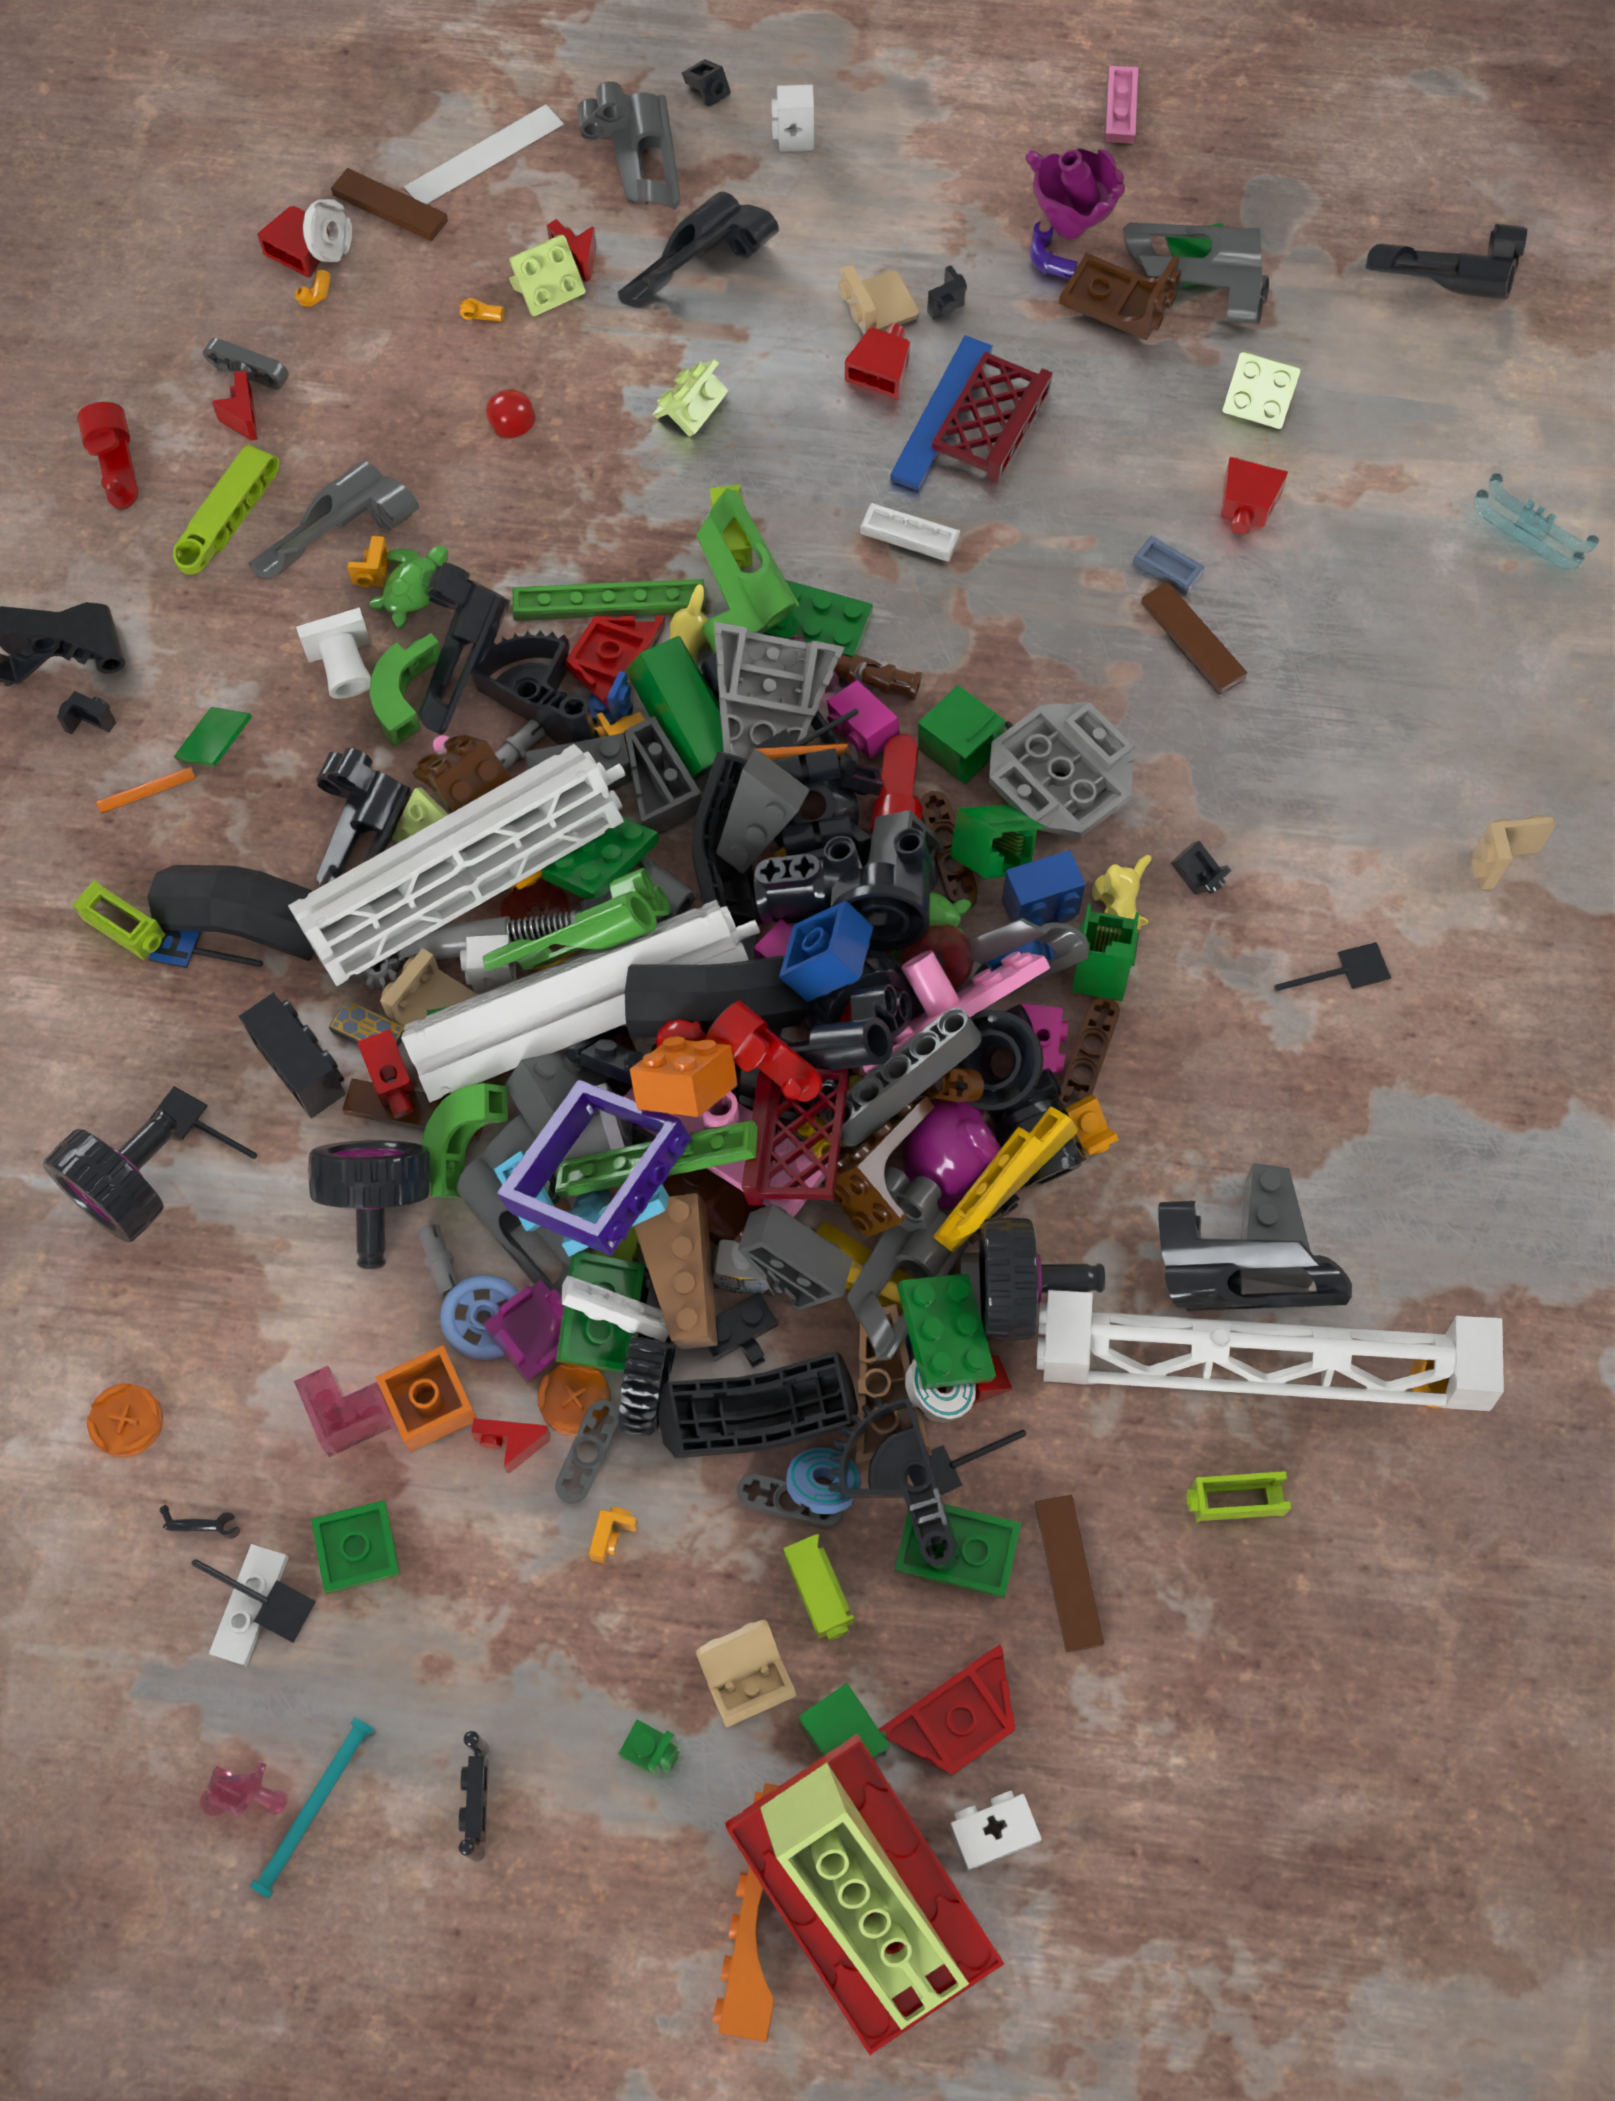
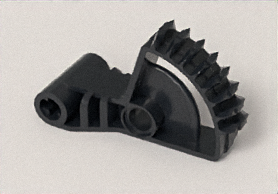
(76, 633)
(534, 687)
(645, 1372)
(889, 1475)

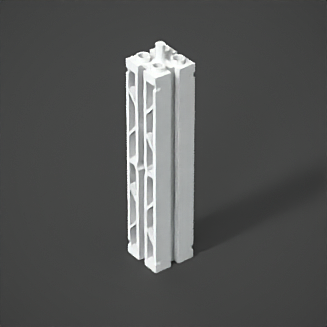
(459, 862)
(559, 1002)

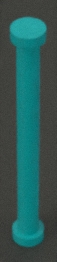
(311, 1808)

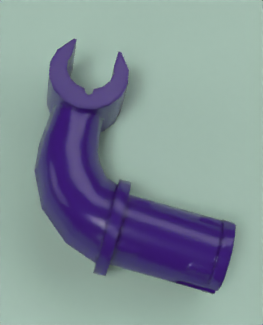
(1045, 260)

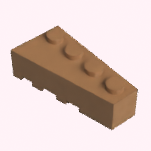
(681, 1269)
(887, 1381)

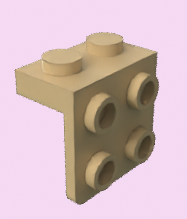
(877, 299)
(1507, 839)
(421, 989)
(745, 1672)

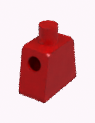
(285, 242)
(879, 361)
(1250, 493)
(384, 1064)

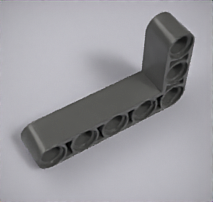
(904, 1075)

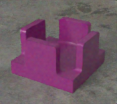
(529, 1329)

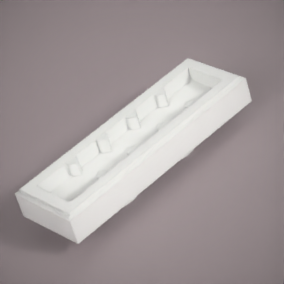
(910, 532)
(610, 1306)
(237, 1631)

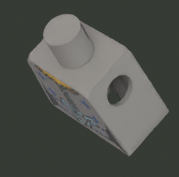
(736, 1274)

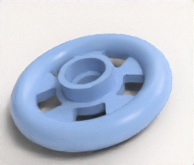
(463, 1295)

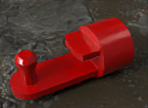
(107, 436)
(898, 779)
(758, 1047)

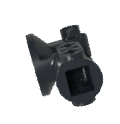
(821, 775)
(884, 893)
(1023, 1094)

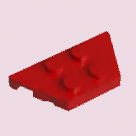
(610, 647)
(958, 1717)

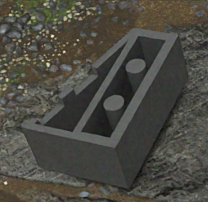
(606, 750)
(660, 779)
(759, 811)
(886, 829)
(544, 1082)
(1273, 1214)
(794, 1257)

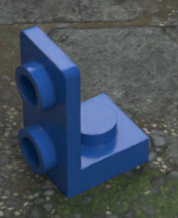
(618, 701)

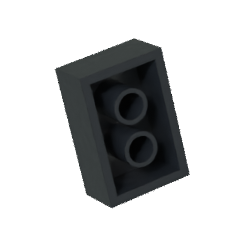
(294, 1054)

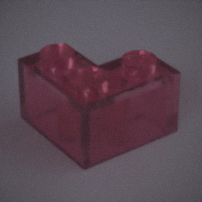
(342, 1419)

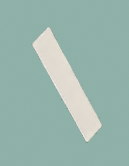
(484, 155)

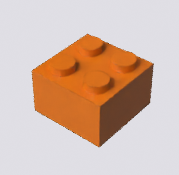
(683, 1077)
(426, 1398)

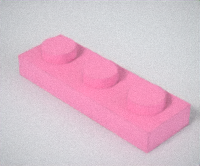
(1121, 104)

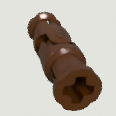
(882, 677)

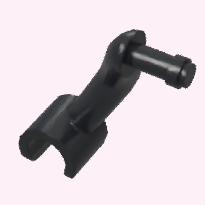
(199, 1524)

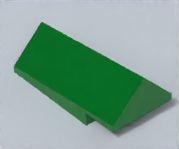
(680, 701)

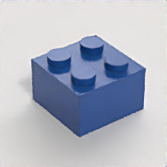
(1044, 890)
(826, 951)

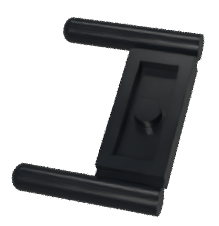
(605, 1056)
(474, 1781)

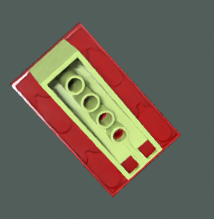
(864, 1894)

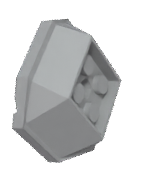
(1066, 741)

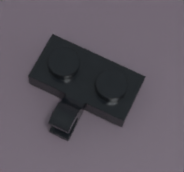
(741, 1326)

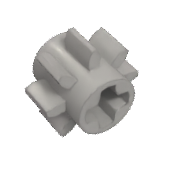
(382, 978)

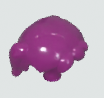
(1076, 188)
(950, 1149)

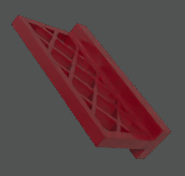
(1018, 419)
(766, 1115)

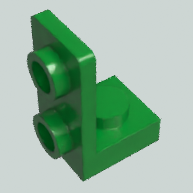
(650, 1749)

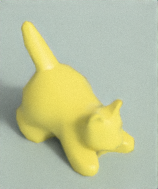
(689, 622)
(1120, 888)

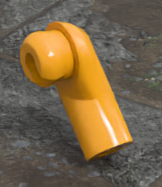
(314, 295)
(474, 309)

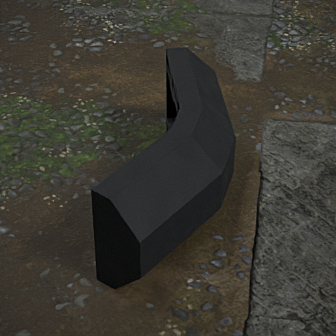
(714, 875)
(231, 903)
(704, 991)
(757, 1408)

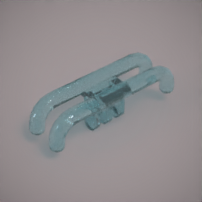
(1532, 526)

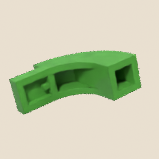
(390, 681)
(452, 1128)

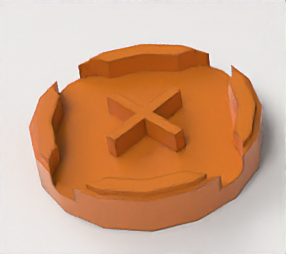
(568, 1394)
(125, 1420)

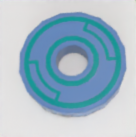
(804, 1488)

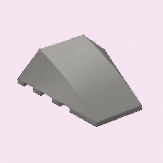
(768, 685)

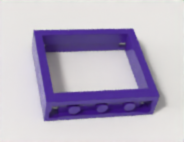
(557, 1139)

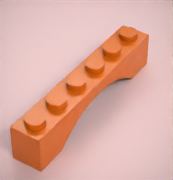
(747, 2000)

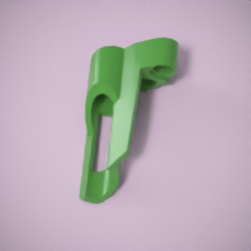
(755, 598)
(605, 926)

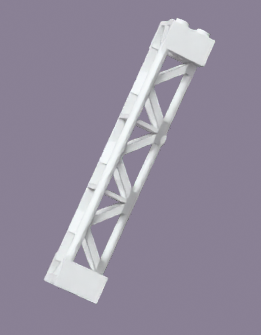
(1467, 1354)

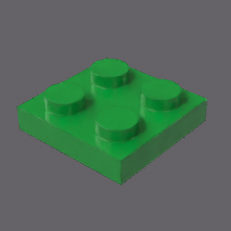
(355, 1547)

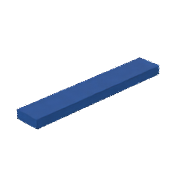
(917, 454)

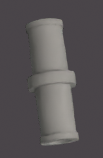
(516, 746)
(438, 1259)

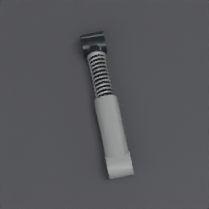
(451, 938)

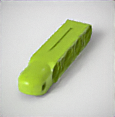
(225, 509)

